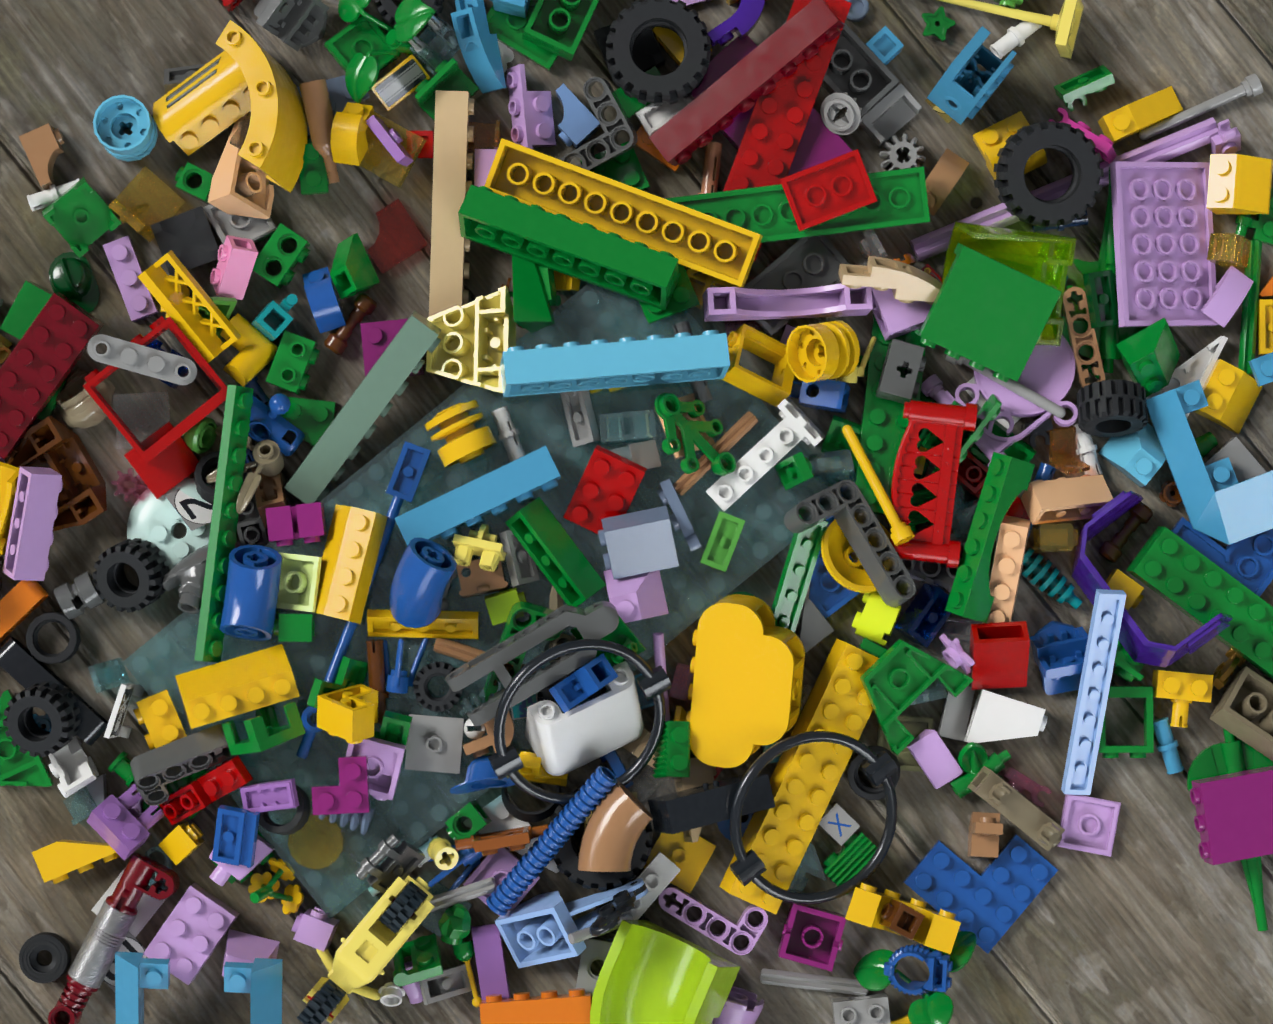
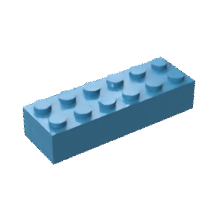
(480, 497)

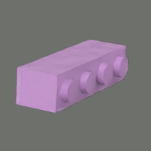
(32, 523)

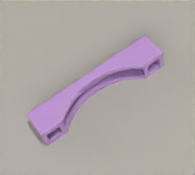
(761, 304)

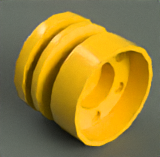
(822, 351)

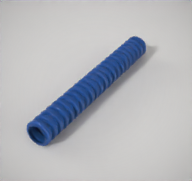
(551, 840)

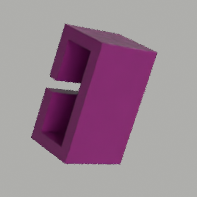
(296, 523)

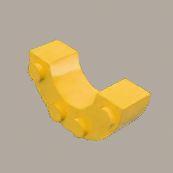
(936, 930)

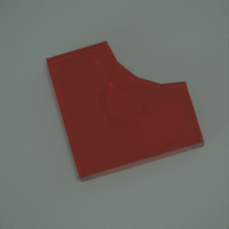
(397, 237)

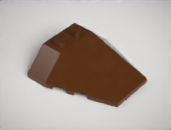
(58, 448)

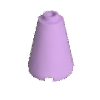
(740, 1008)

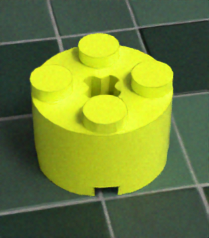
(875, 619)

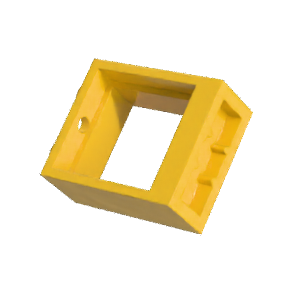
(768, 349)

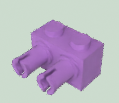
(119, 826)

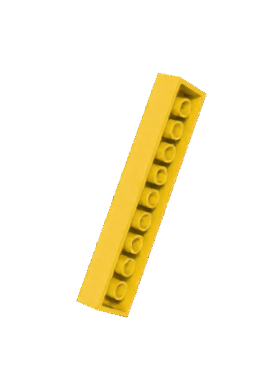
(635, 215)
(806, 775)

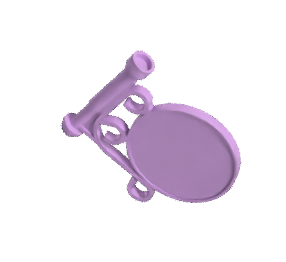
(1047, 372)

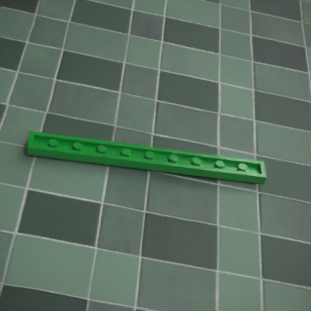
(223, 520)

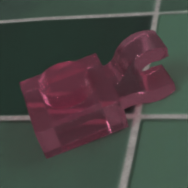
(1021, 782)

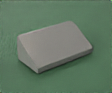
(956, 715)

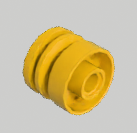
(460, 433)

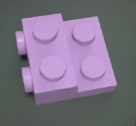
(383, 765)

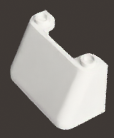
(586, 731)

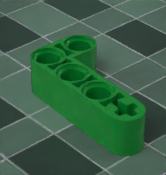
(512, 627)

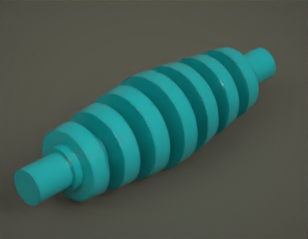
(1049, 579)

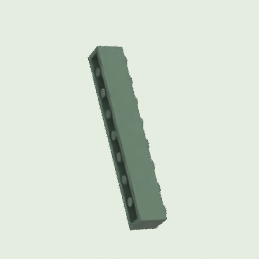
(363, 408)

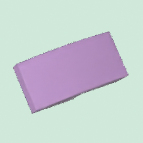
(1228, 296)

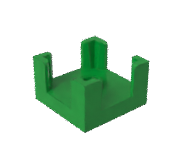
(81, 216)
(264, 730)

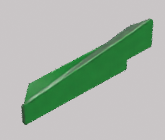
(532, 294)

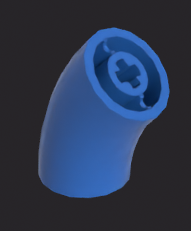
(420, 583)
(251, 593)

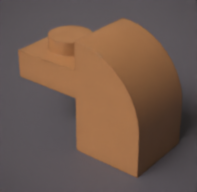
(943, 179)
(480, 746)
(984, 835)

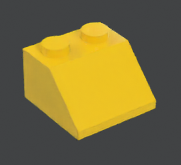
(1239, 184)
(1229, 396)

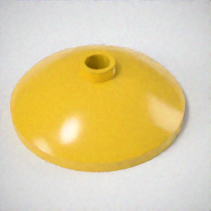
(835, 555)

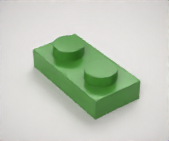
(722, 541)

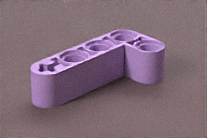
(710, 915)

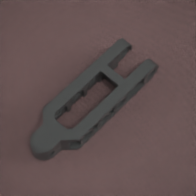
(591, 622)

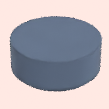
(857, 10)

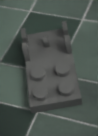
(804, 265)

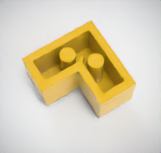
(348, 713)

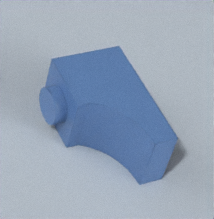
(577, 122)

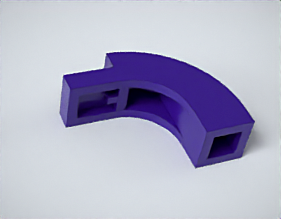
(741, 22)

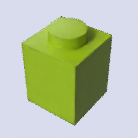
(501, 602)

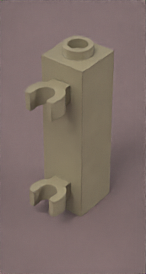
(1016, 808)

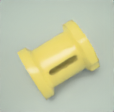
(448, 859)

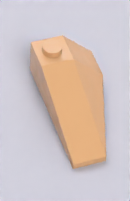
(239, 185)

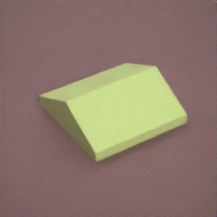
(299, 582)

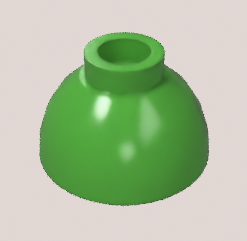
(201, 435)

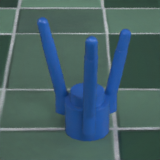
(397, 680)
(466, 857)

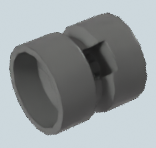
(87, 595)

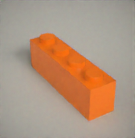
(543, 1009)

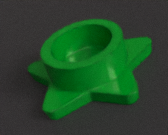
(932, 29)

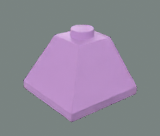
(637, 595)

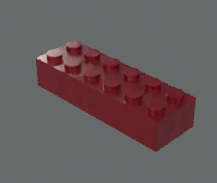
(41, 365)

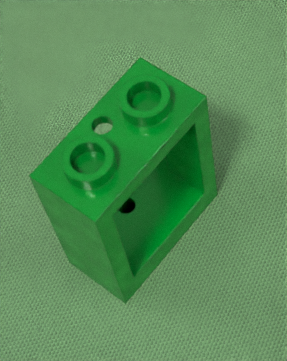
(1134, 751)

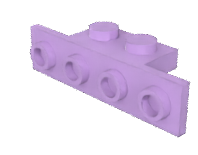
(529, 112)

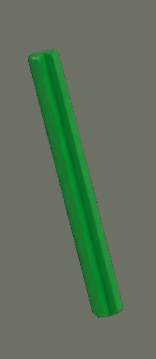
(1250, 309)

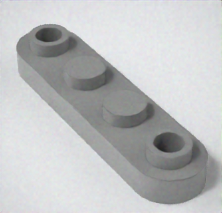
(142, 359)

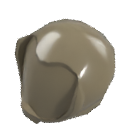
(76, 404)

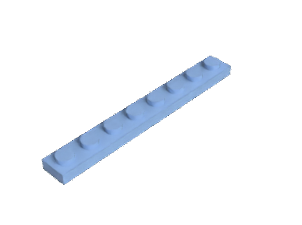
(1093, 691)

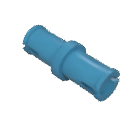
(1167, 745)

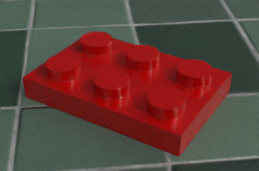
(828, 190)
(604, 489)

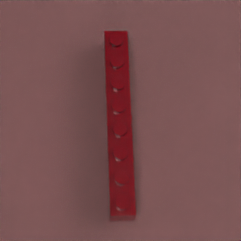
(747, 81)

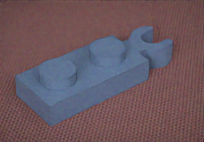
(679, 518)

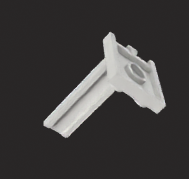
(766, 454)

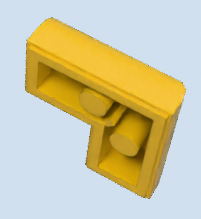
(253, 348)

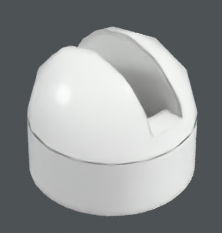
(473, 734)

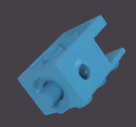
(964, 86)

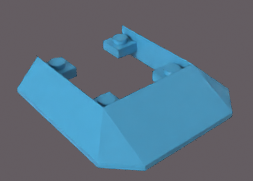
(1211, 492)
(260, 979)

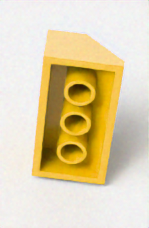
(349, 562)
(237, 686)

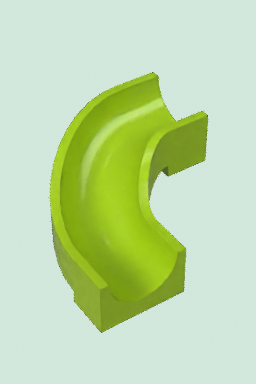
(659, 979)

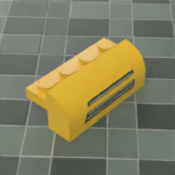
(203, 104)

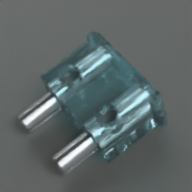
(435, 44)

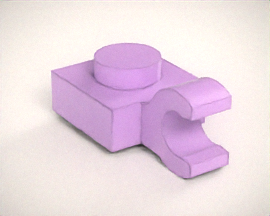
(1227, 141)

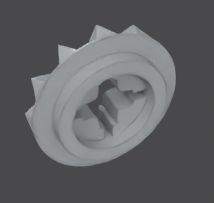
(829, 112)

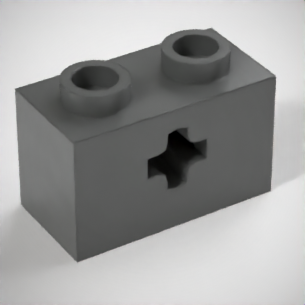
(898, 356)

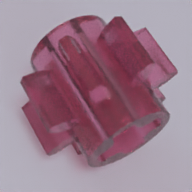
(125, 478)

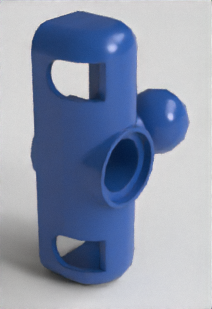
(269, 425)

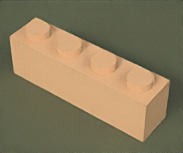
(1007, 567)

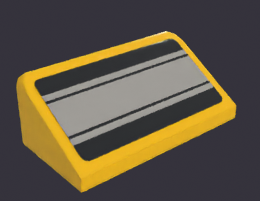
(399, 82)

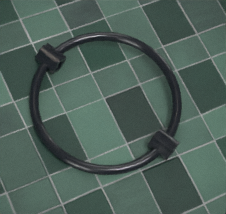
(651, 683)
(877, 769)

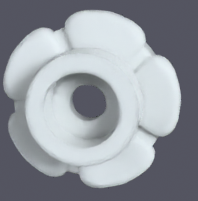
(391, 994)

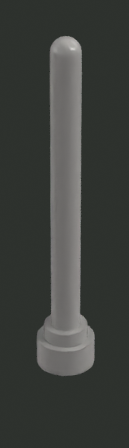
(1249, 87)
(1015, 387)

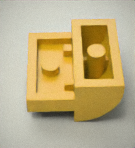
(994, 137)

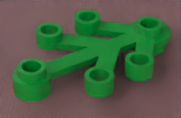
(670, 409)

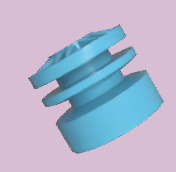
(122, 113)

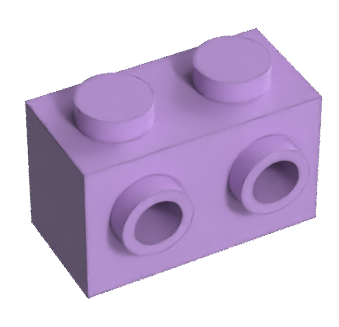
(315, 928)

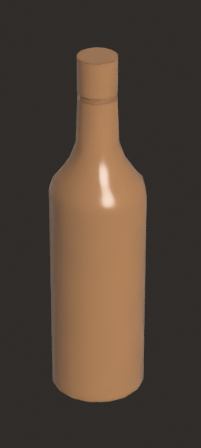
(320, 120)

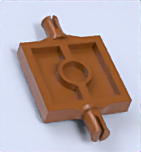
(491, 842)

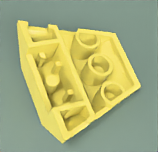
(474, 340)

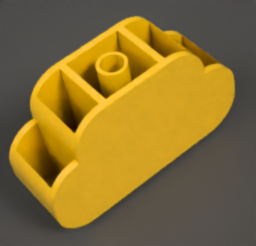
(743, 681)

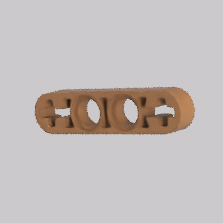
(1078, 340)

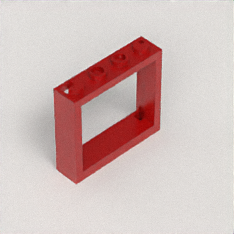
(96, 377)

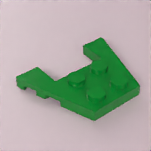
(898, 680)

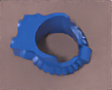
(938, 965)

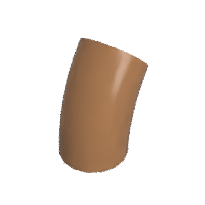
(613, 832)

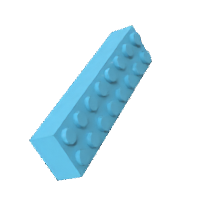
(614, 363)

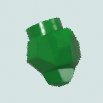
(455, 924)

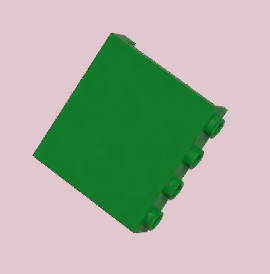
(988, 314)

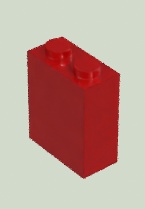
(999, 655)

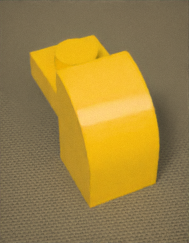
(349, 134)

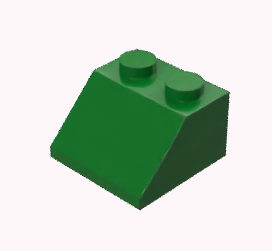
(1150, 356)

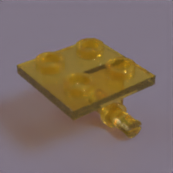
(146, 202)

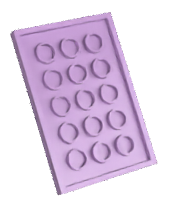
(1162, 242)

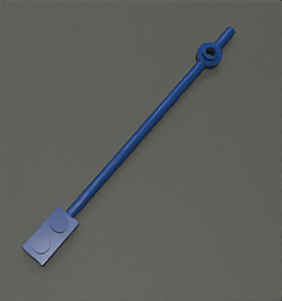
(402, 487)

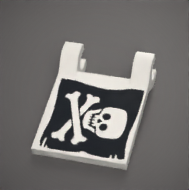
(115, 725)

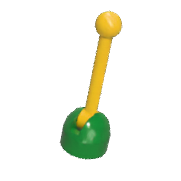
(465, 952)

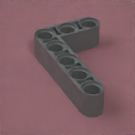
(611, 129)
(858, 535)

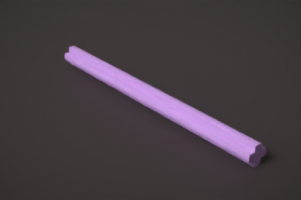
(997, 216)

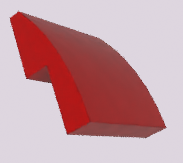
(167, 467)

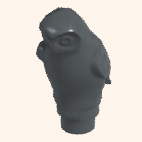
(190, 575)

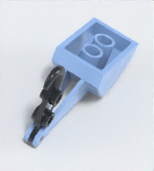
(540, 926)

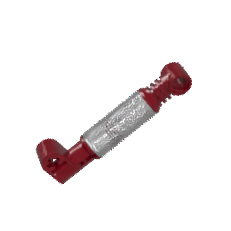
(108, 933)

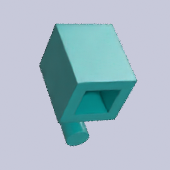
(274, 317)

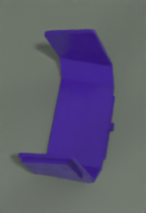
(1130, 634)

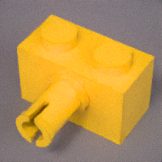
(1181, 690)

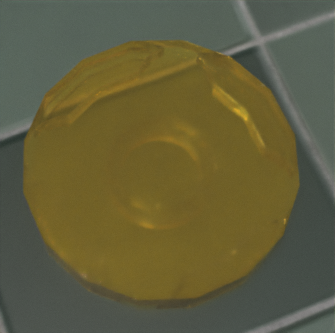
(316, 843)

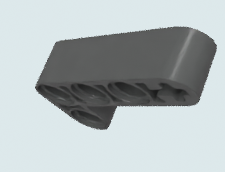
(177, 760)

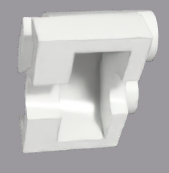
(72, 767)

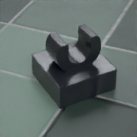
(1039, 431)

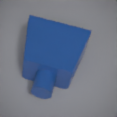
(832, 395)

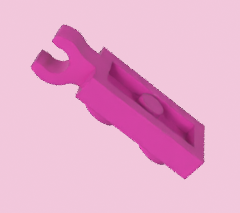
(1102, 143)

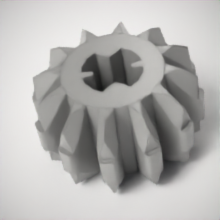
(912, 157)

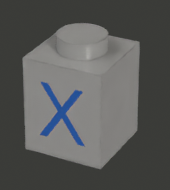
(838, 823)

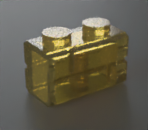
(1054, 537)

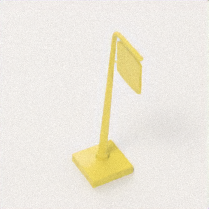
(1065, 24)

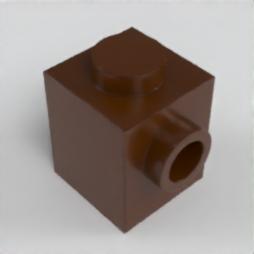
(901, 919)

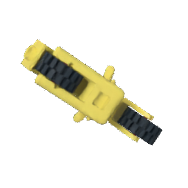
(368, 949)

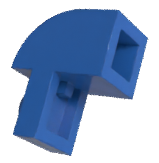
(323, 300)
(583, 683)

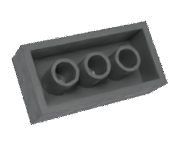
(858, 72)

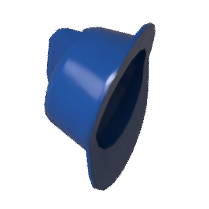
(480, 777)

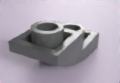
(250, 526)

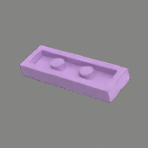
(125, 270)

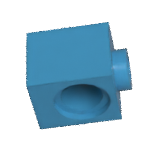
(885, 45)

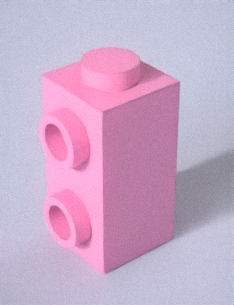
(234, 267)

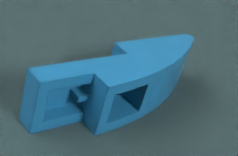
(478, 46)

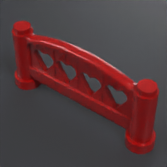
(947, 424)

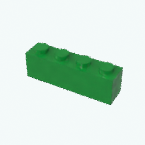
(555, 553)

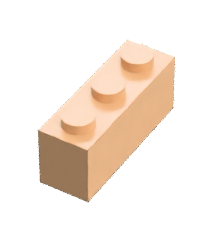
(1065, 498)

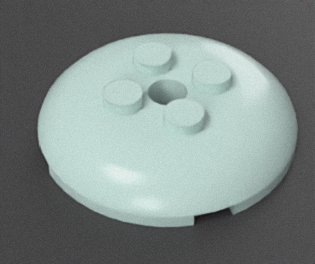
(155, 522)

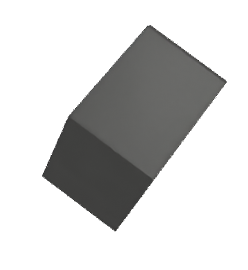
(812, 626)

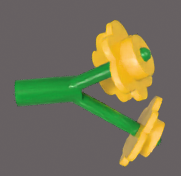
(264, 887)

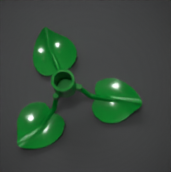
(364, 69)
(935, 1006)

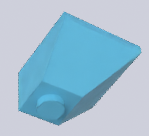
(1135, 454)

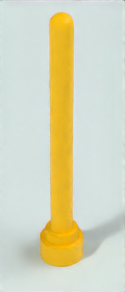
(899, 530)

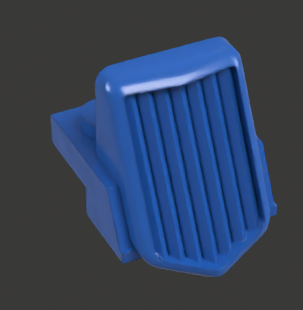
(1059, 656)

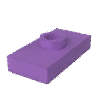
(390, 140)
(269, 796)

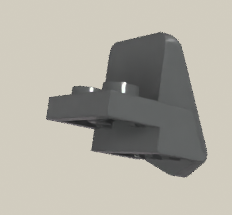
(293, 21)

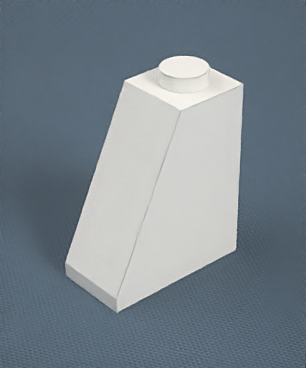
(1003, 718)

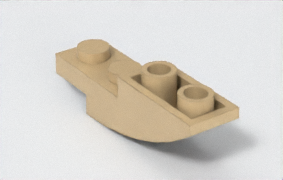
(881, 273)

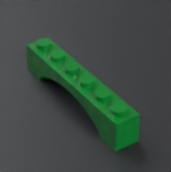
(1003, 483)

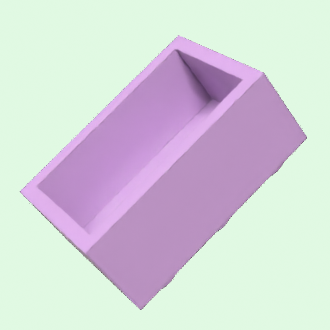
(192, 932)

